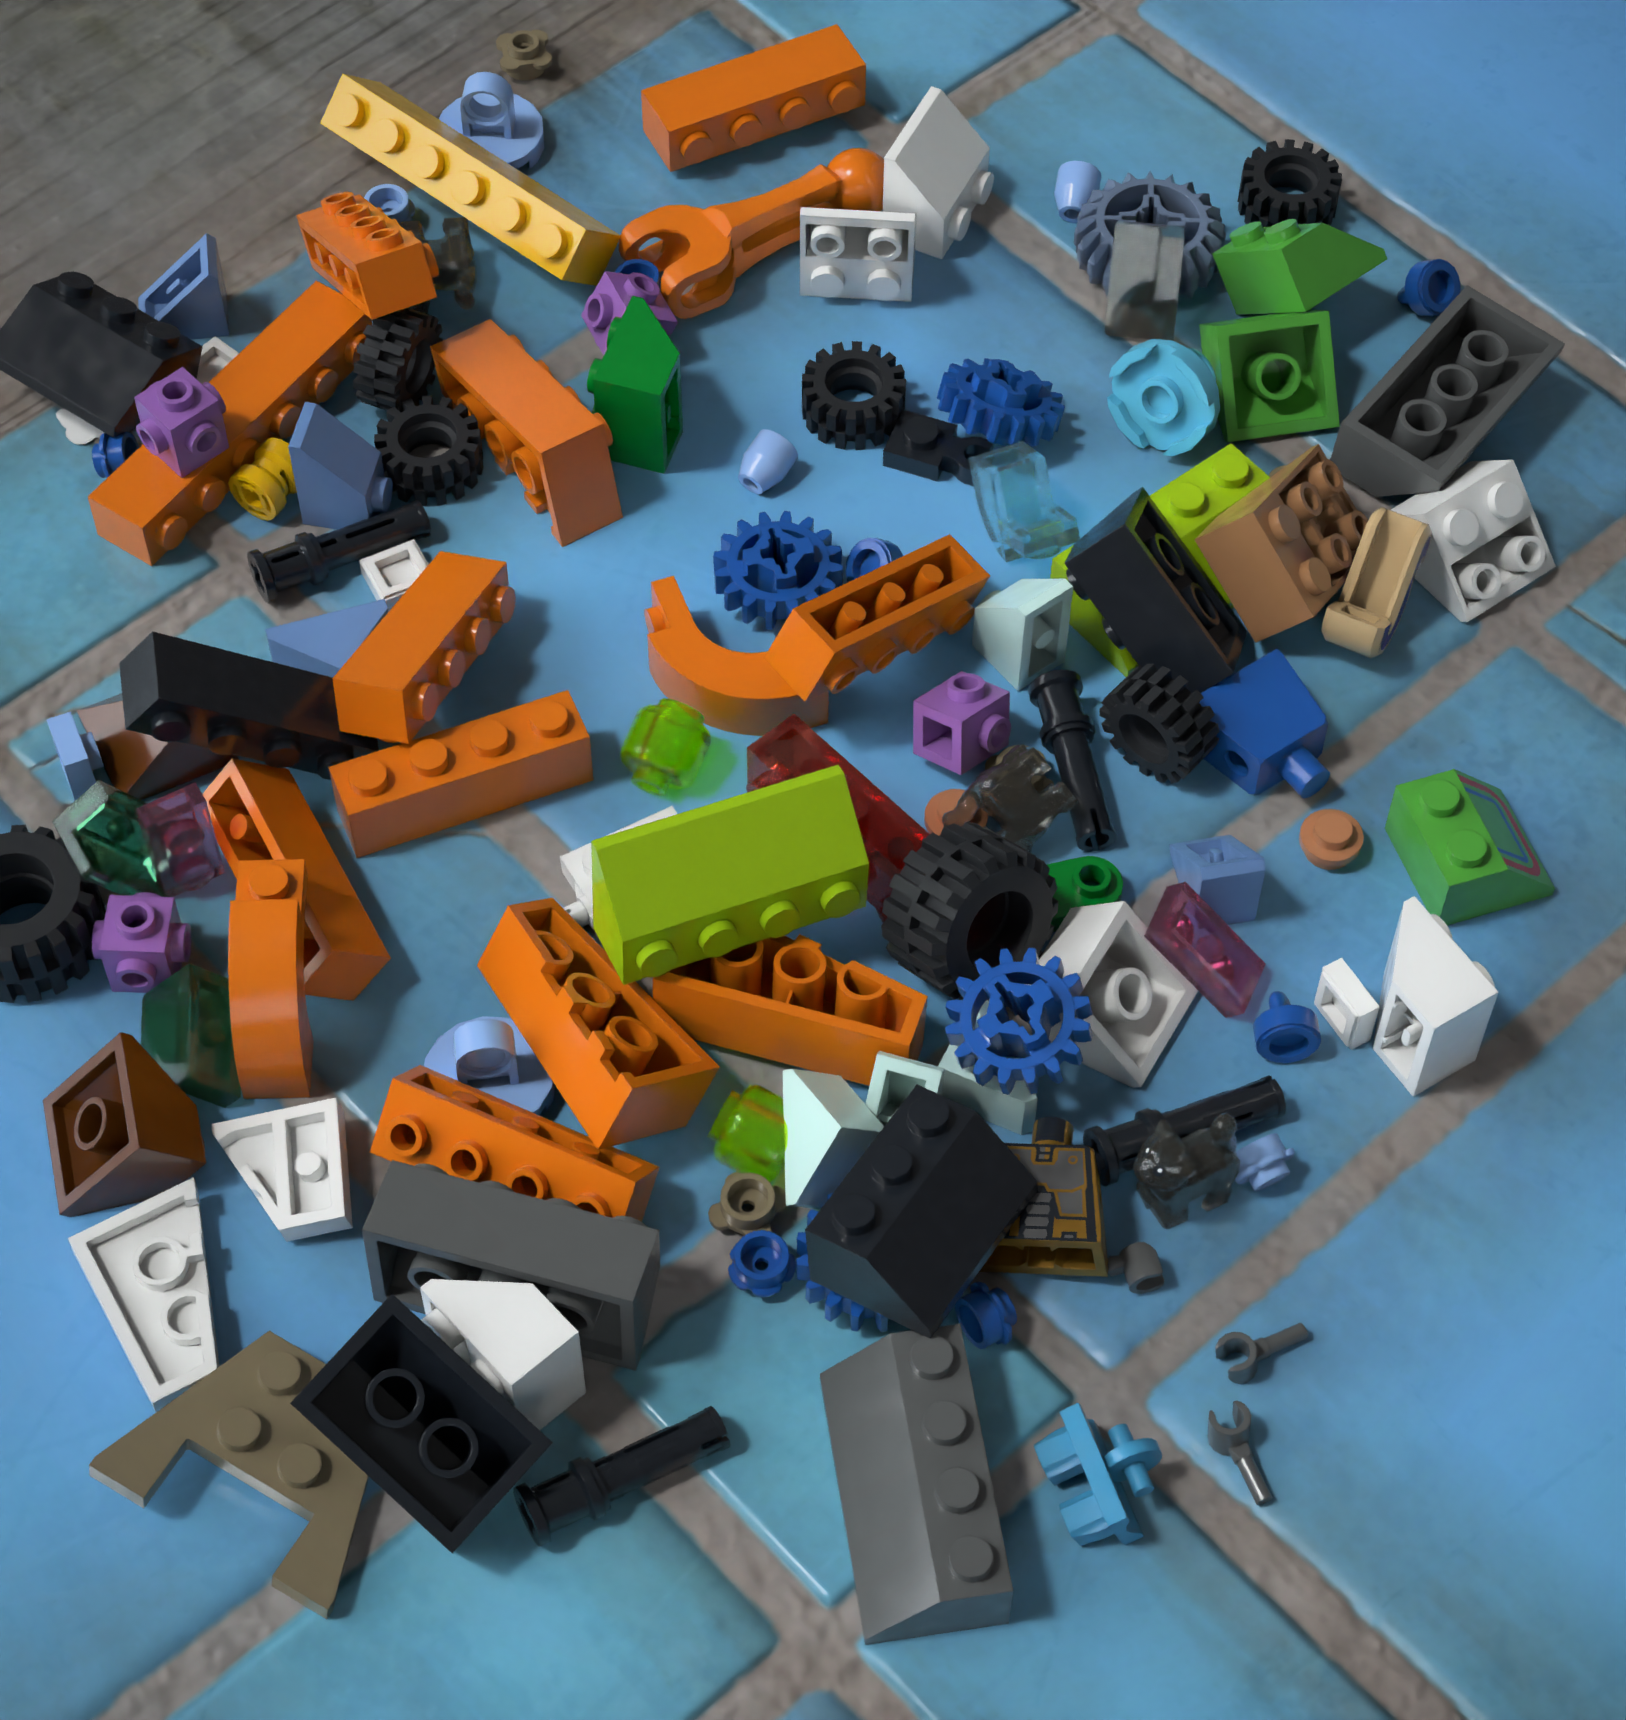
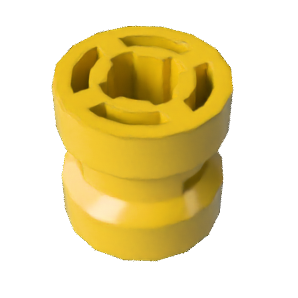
(266, 482)

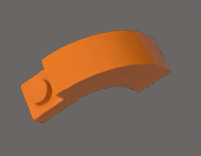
(726, 686)
(267, 979)

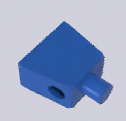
(1268, 728)

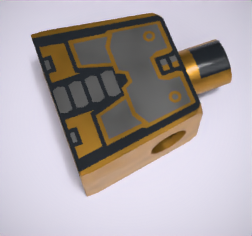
(1064, 1220)

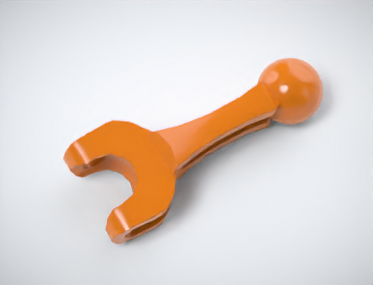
(729, 238)

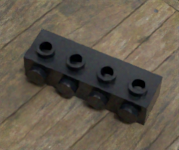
(235, 705)

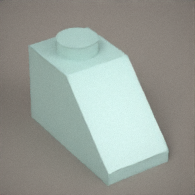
(1024, 628)

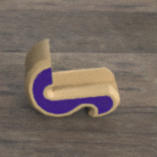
(1377, 583)

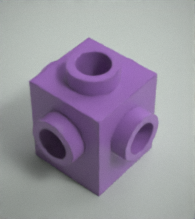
(612, 298)
(182, 421)
(961, 722)
(141, 941)

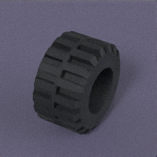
(966, 902)
(58, 939)

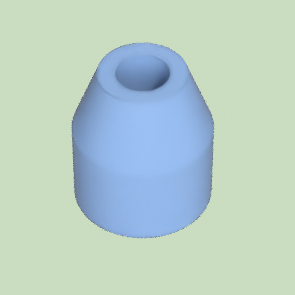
(1074, 187)
(766, 461)

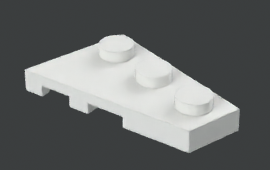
(155, 1289)

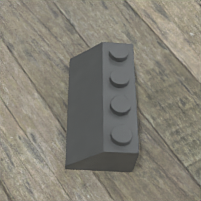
(1442, 397)
(452, 1228)
(916, 1488)

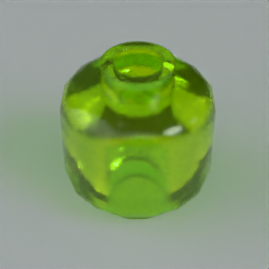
(665, 746)
(751, 1132)

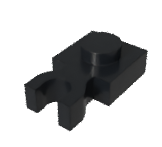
(930, 446)

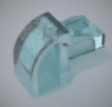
(1019, 504)

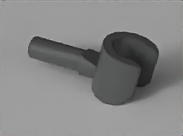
(1139, 1265)
(1256, 1350)
(1236, 1444)

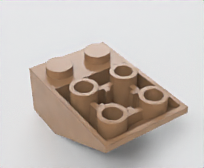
(1285, 545)

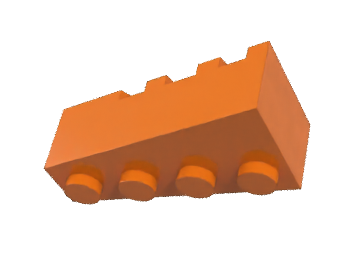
(533, 428)
(795, 1007)
(600, 1041)

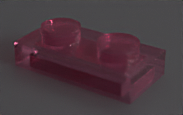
(181, 840)
(1205, 949)

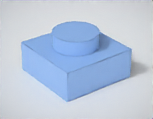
(76, 753)

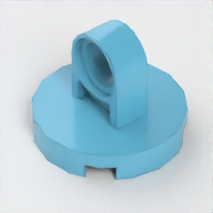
(1164, 396)

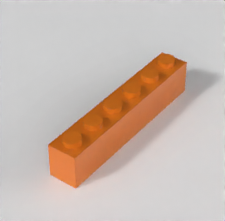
(264, 388)

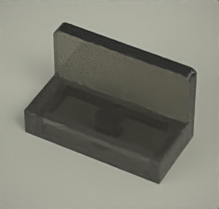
(1144, 280)

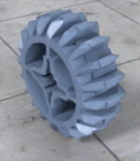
(1154, 203)

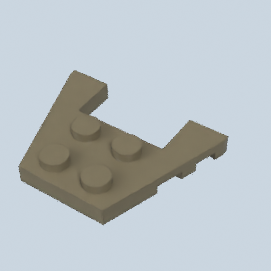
(250, 1429)

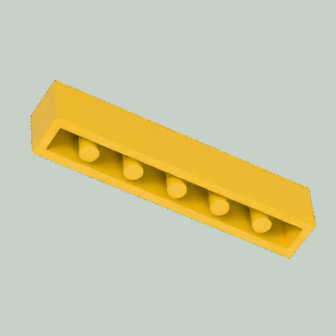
(471, 180)

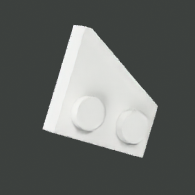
(294, 1165)

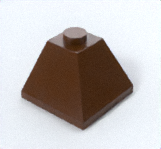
(138, 760)
(120, 1131)

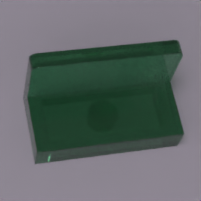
(108, 841)
(191, 1034)

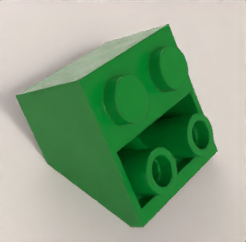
(639, 389)

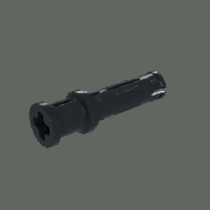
(312, 557)
(1068, 736)
(1119, 1145)
(591, 1486)

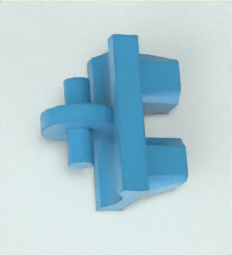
(1081, 1449)

